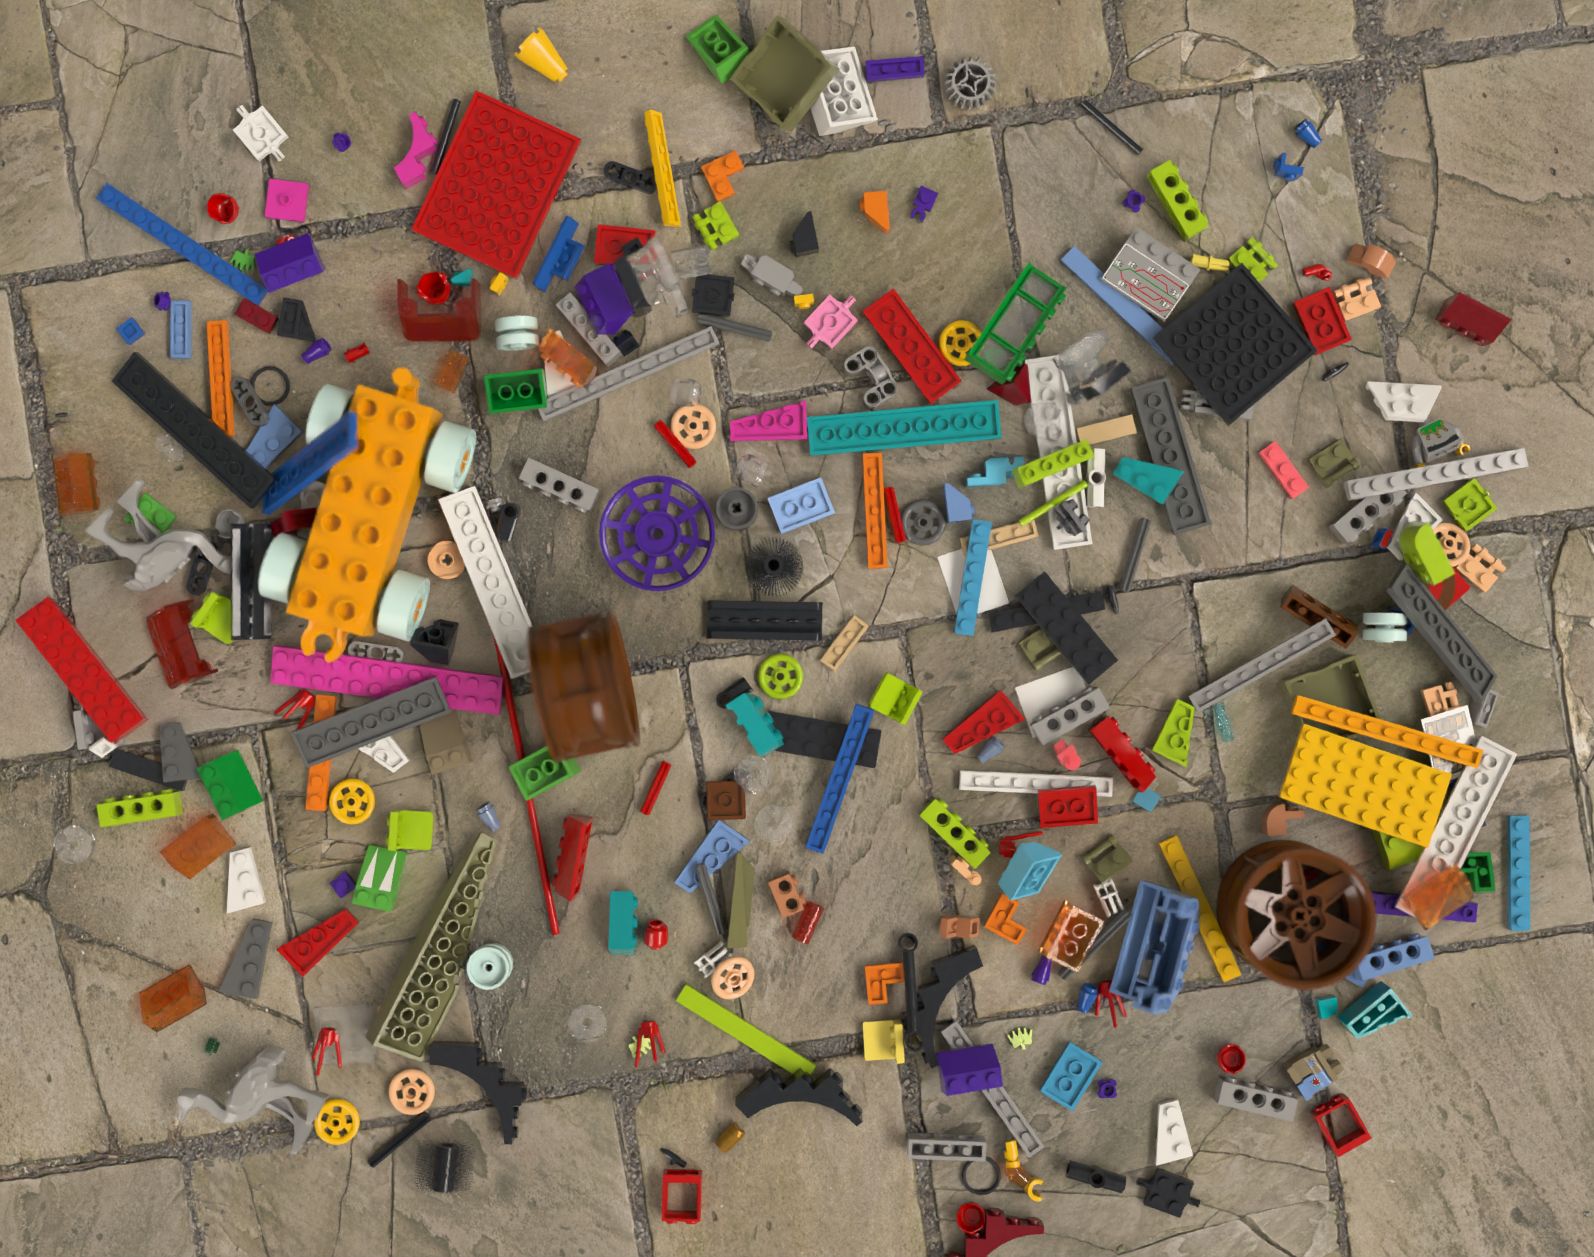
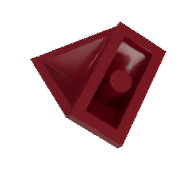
(1017, 390)

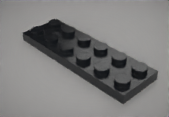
(1066, 628)
(821, 738)

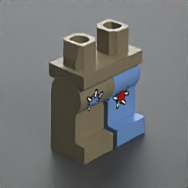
(1311, 1070)

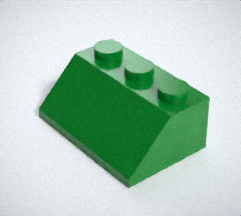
(516, 391)
(230, 784)

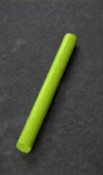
(1052, 503)

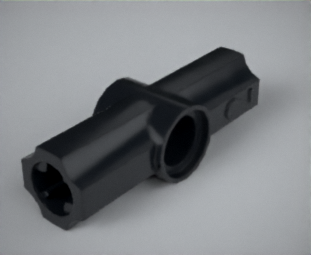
(1107, 1179)

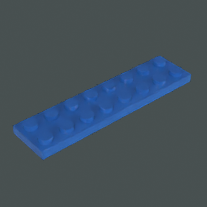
(312, 462)

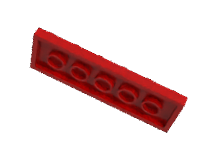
(911, 346)

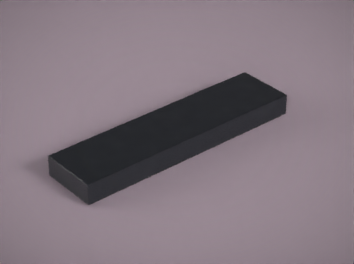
(142, 768)

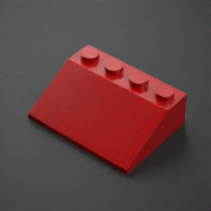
(573, 856)

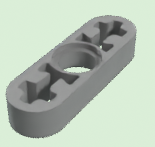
(363, 645)

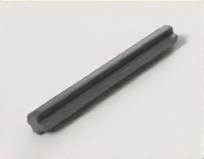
(1102, 937)

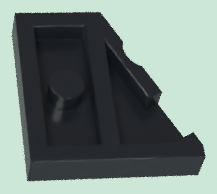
(295, 321)

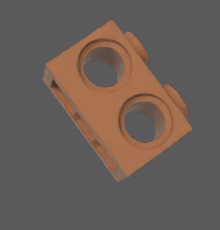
(782, 896)

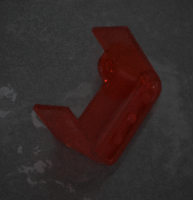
(452, 327)
(176, 646)

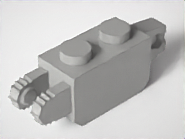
(772, 274)

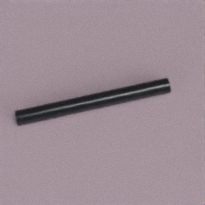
(1111, 127)
(445, 136)

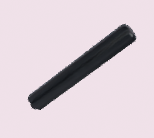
(399, 1139)

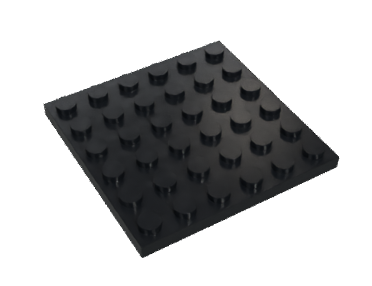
(1235, 344)

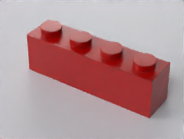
(1122, 753)

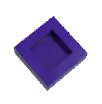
(343, 884)

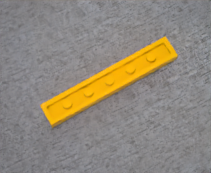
(662, 168)

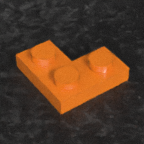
(718, 173)
(1000, 920)
(878, 976)

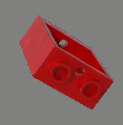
(1352, 1139)
(681, 1176)

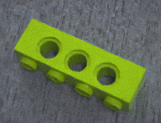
(1177, 211)
(1052, 463)
(109, 814)
(973, 856)

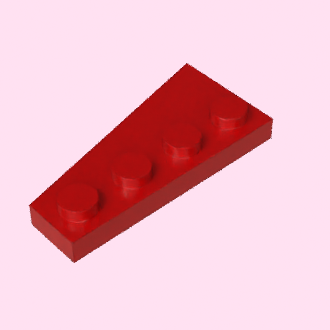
(987, 720)
(317, 942)

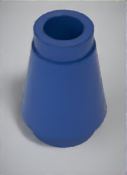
(1308, 133)
(1086, 997)

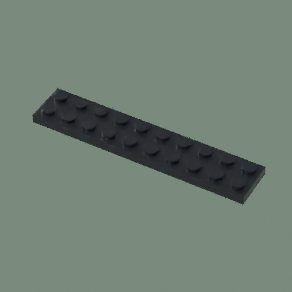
(194, 430)

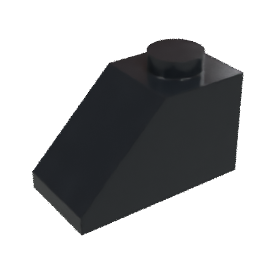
(805, 237)

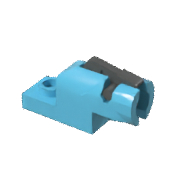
(996, 470)

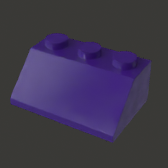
(289, 262)
(604, 300)
(969, 1069)

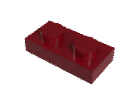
(256, 316)

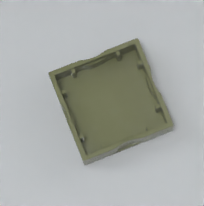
(784, 73)
(1333, 683)

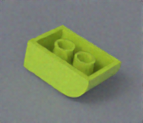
(1424, 553)
(1396, 851)

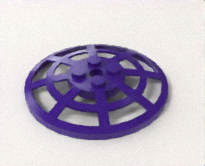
(645, 528)

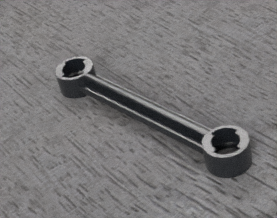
(910, 992)

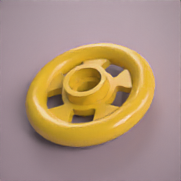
(950, 330)
(360, 815)
(352, 1127)

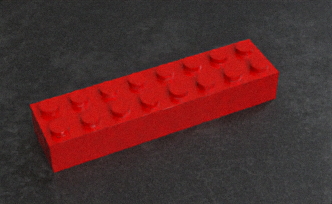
(81, 670)

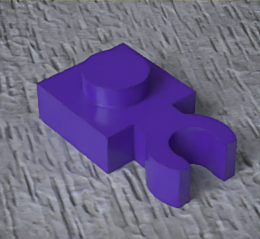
(924, 201)

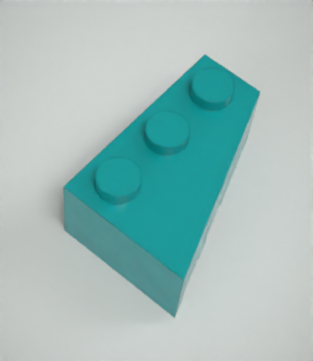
(1149, 478)
(756, 723)
(622, 923)
(1372, 1011)

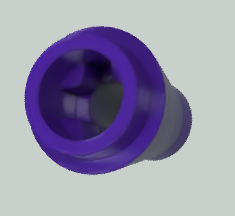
(317, 350)
(1041, 973)

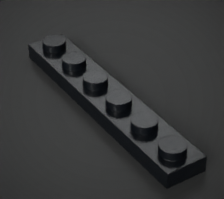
(1020, 617)

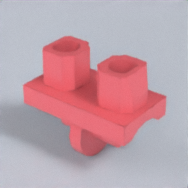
(1067, 755)

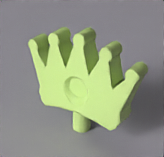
(1021, 1039)
(633, 1045)

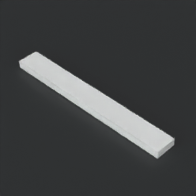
(1029, 782)

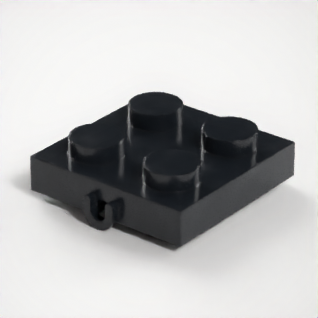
(713, 295)

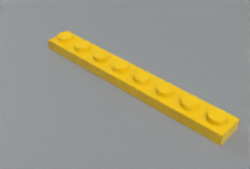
(1208, 926)

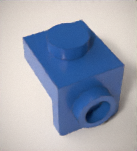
(1288, 172)

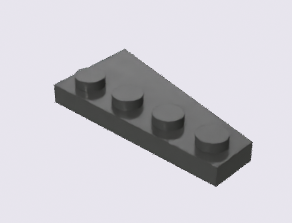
(248, 964)

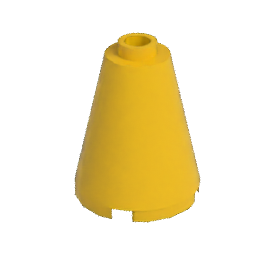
(542, 56)

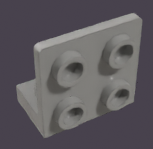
(87, 730)

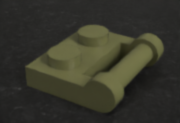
(1330, 457)
(1036, 643)
(1110, 864)

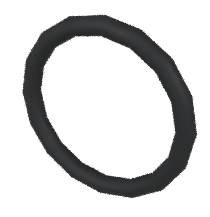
(277, 370)
(981, 1192)

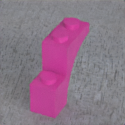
(423, 145)

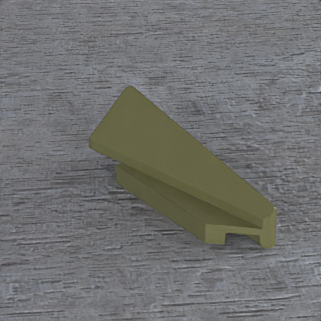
(741, 902)

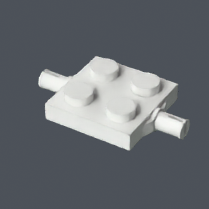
(260, 133)

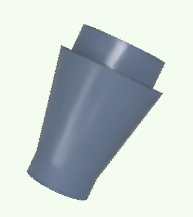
(990, 749)
(488, 815)

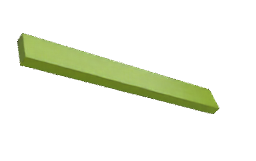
(743, 1031)

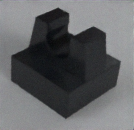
(626, 343)

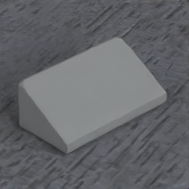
(1482, 711)

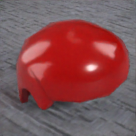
(222, 208)
(1231, 1058)
(970, 1217)

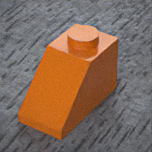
(876, 209)

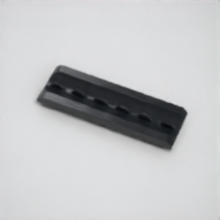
(249, 610)
(764, 620)

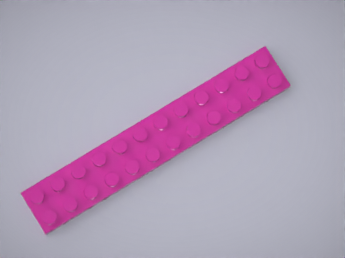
(381, 677)

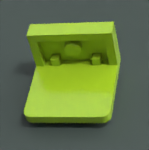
(215, 616)
(895, 698)
(410, 830)

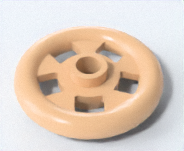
(707, 435)
(1461, 537)
(744, 984)
(413, 1075)

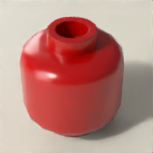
(655, 934)

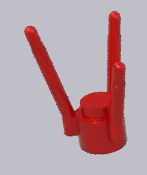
(303, 699)
(1007, 847)
(1104, 988)
(649, 1030)
(326, 1038)

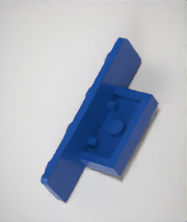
(561, 255)

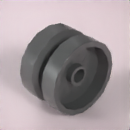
(737, 497)

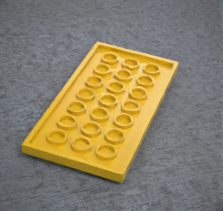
(1365, 785)

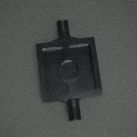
(1168, 1192)

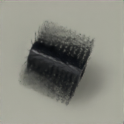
(767, 576)
(444, 1168)

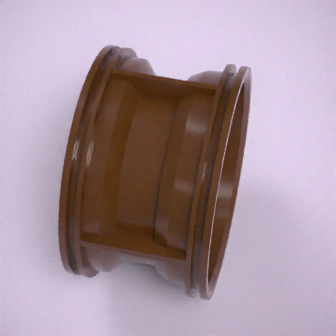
(583, 686)
(1350, 935)

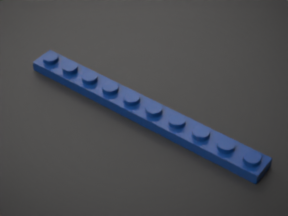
(182, 244)

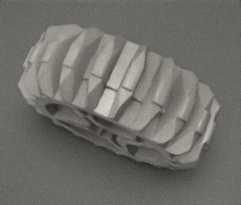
(984, 77)

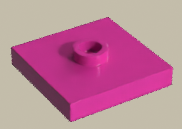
(287, 200)

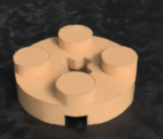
(436, 557)

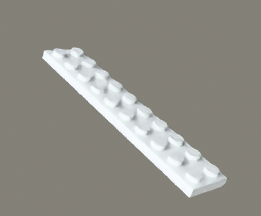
(1050, 384)
(489, 576)
(1461, 815)

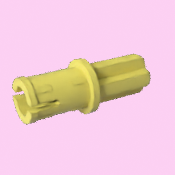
(1210, 263)

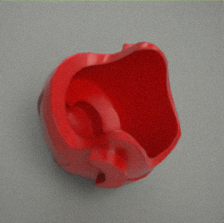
(433, 288)

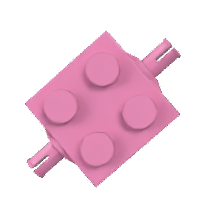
(830, 321)

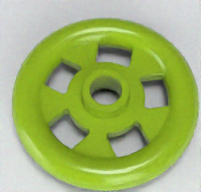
(772, 661)

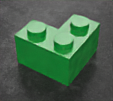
(1479, 872)

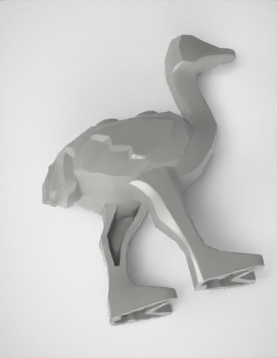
(160, 551)
(258, 1089)

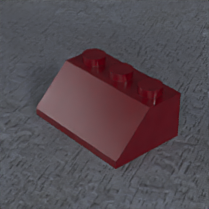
(1472, 319)

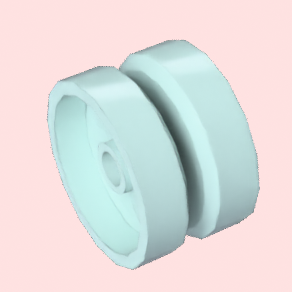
(516, 333)
(1384, 627)
(493, 977)

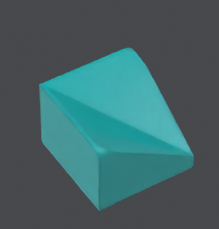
(462, 278)
(1326, 1006)

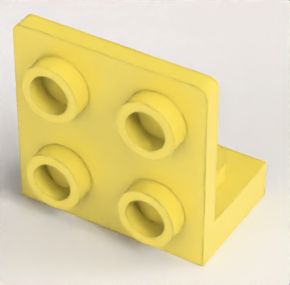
(883, 1040)

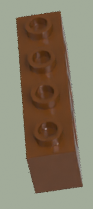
(1312, 611)

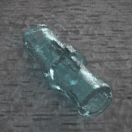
(1223, 722)

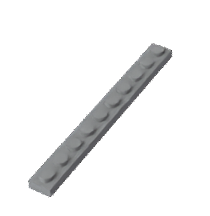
(630, 373)
(1435, 474)

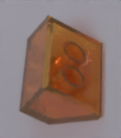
(567, 359)
(76, 484)
(198, 847)
(1439, 896)
(1070, 936)
(172, 999)

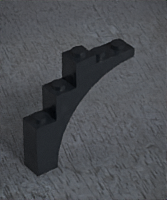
(949, 971)
(489, 1075)
(799, 1087)

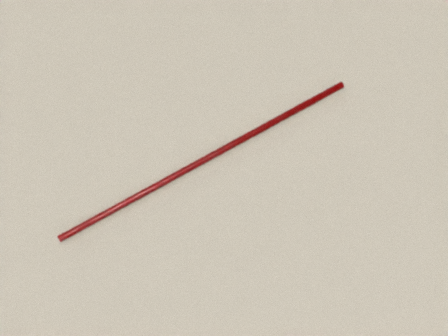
(530, 803)

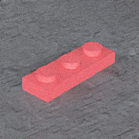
(1283, 470)

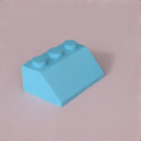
(1028, 870)

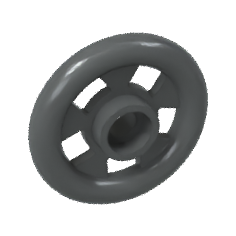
(936, 531)

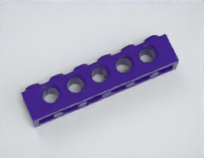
(1386, 901)

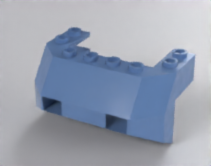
(1156, 947)

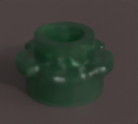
(212, 1045)

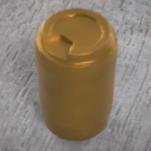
(729, 1137)

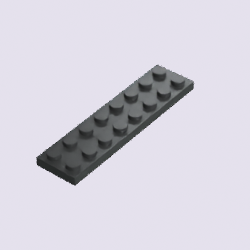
(1169, 448)
(1441, 633)
(371, 722)

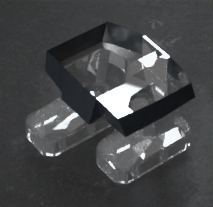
(650, 280)
(1085, 372)

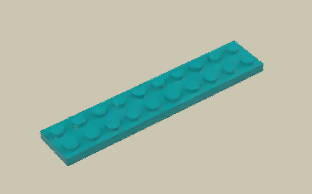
(904, 428)

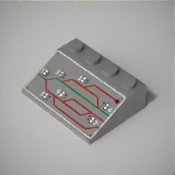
(1150, 274)

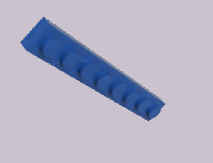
(839, 778)

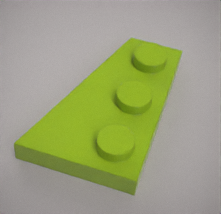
(1175, 733)

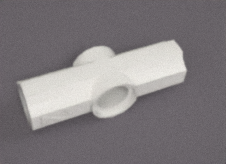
(1095, 491)

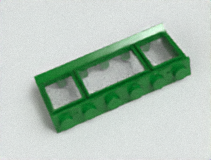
(1016, 324)

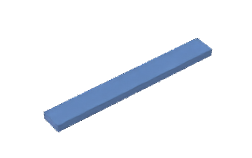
(1121, 305)

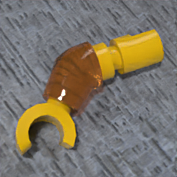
(1016, 1173)

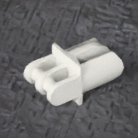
(1108, 895)
(711, 960)

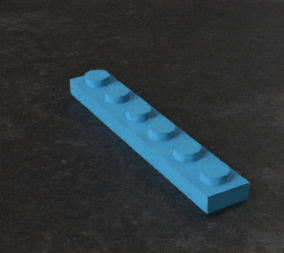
(972, 577)
(1518, 872)

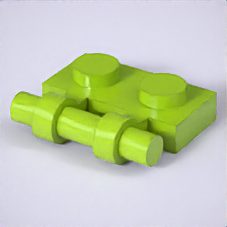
(721, 224)
(1245, 257)

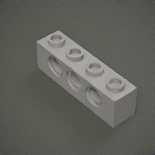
(579, 319)
(533, 469)
(1341, 525)
(1097, 705)
(1284, 1109)
(946, 1147)

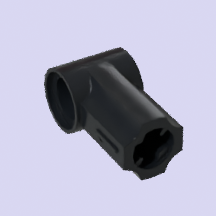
(507, 524)
(734, 691)

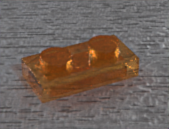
(452, 371)

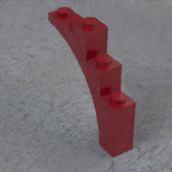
(997, 1232)

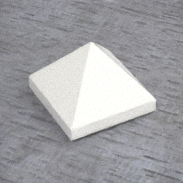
(102, 747)

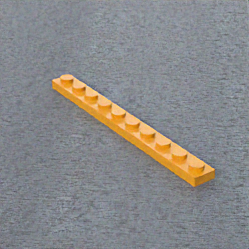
(1386, 731)

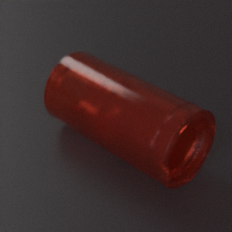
(808, 922)

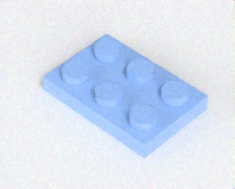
(801, 505)

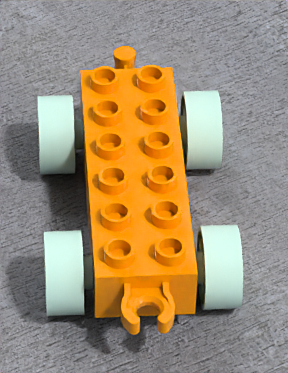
(348, 563)

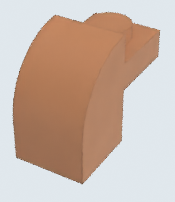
(1373, 258)
(1275, 818)
(959, 926)

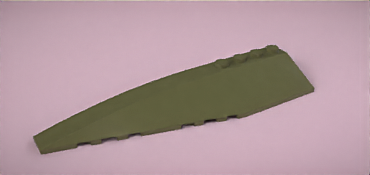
(435, 961)

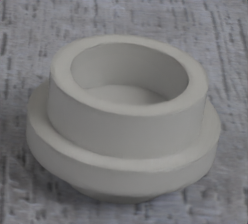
(495, 504)

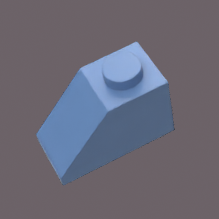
(957, 505)

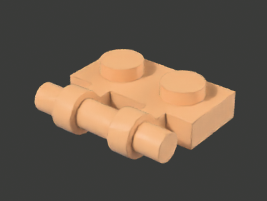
(1358, 305)
(1476, 573)
(1435, 699)
(962, 866)

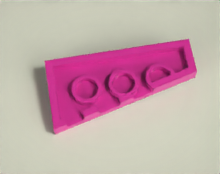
(772, 425)

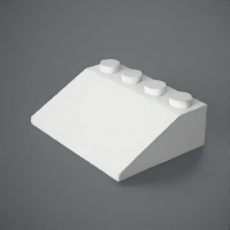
(846, 98)

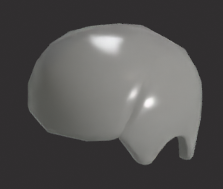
(224, 519)

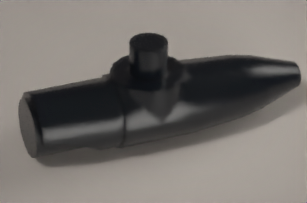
(1334, 371)
(1112, 599)
(673, 1158)

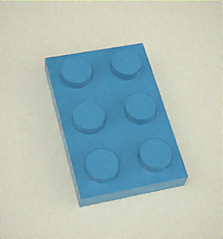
(1070, 1075)

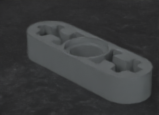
(242, 397)

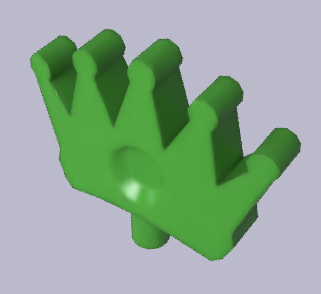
(243, 260)

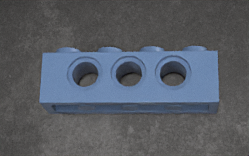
(1420, 952)

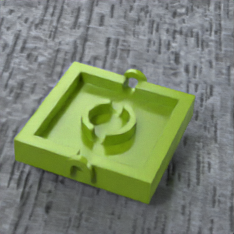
(1469, 504)

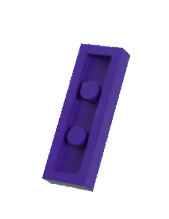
(895, 69)

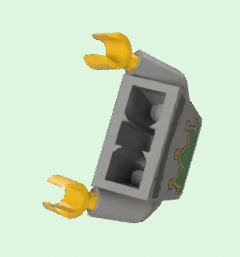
(1435, 440)

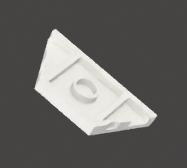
(1404, 400)

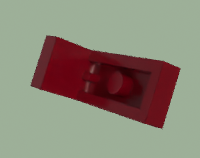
(294, 521)

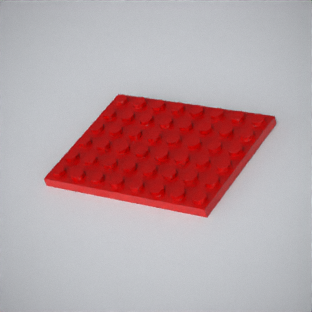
(496, 184)

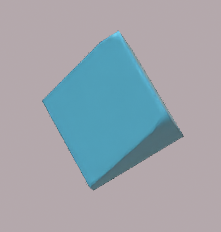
(1147, 799)

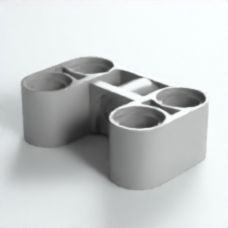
(877, 372)

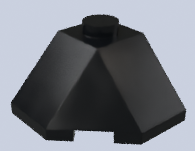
(436, 641)

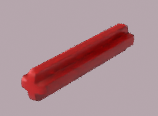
(676, 445)
(894, 515)
(655, 788)

